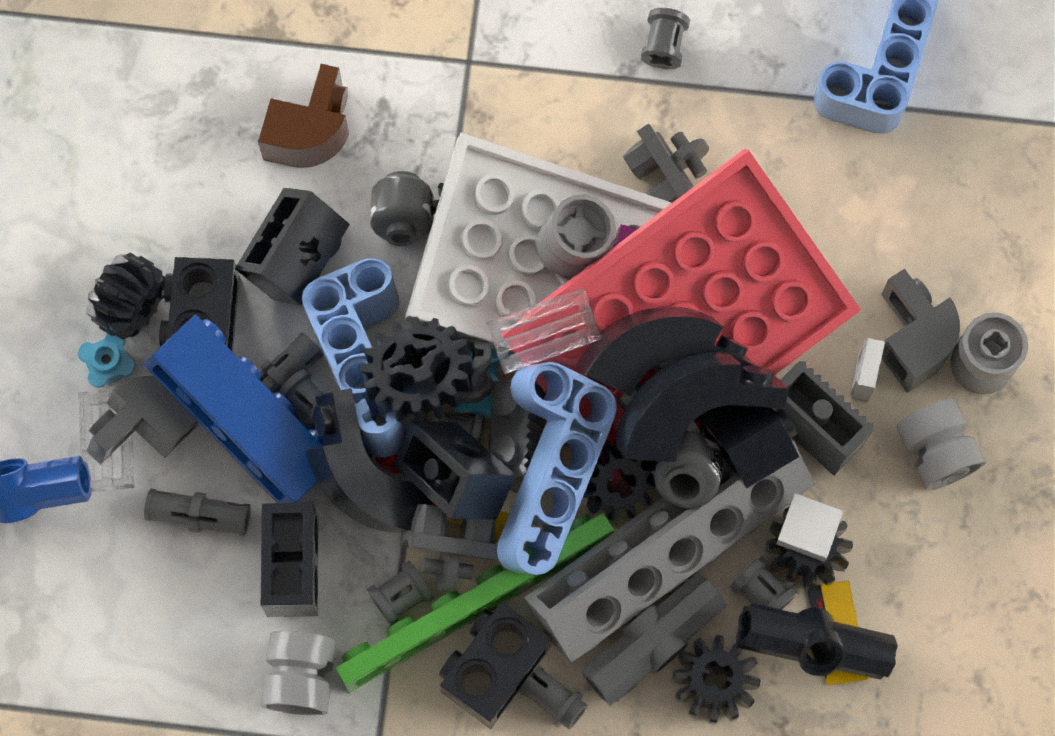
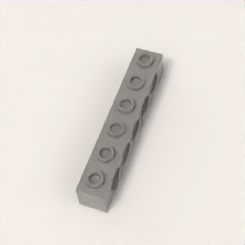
(653, 557)

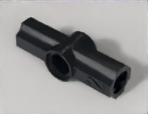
(816, 641)

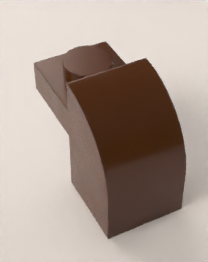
(310, 133)

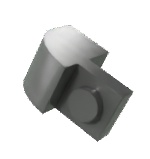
(928, 334)
(144, 408)

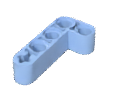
(883, 79)
(345, 325)
(546, 470)

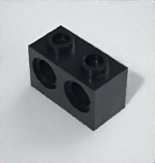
(216, 306)
(289, 559)
(504, 670)

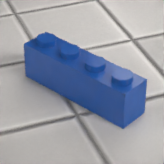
(237, 408)

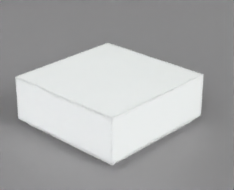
(867, 369)
(809, 527)

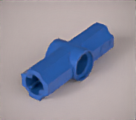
(41, 485)

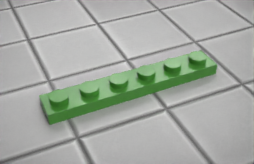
(456, 611)

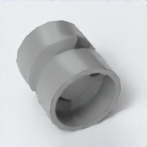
(575, 235)
(985, 364)
(940, 444)
(298, 673)

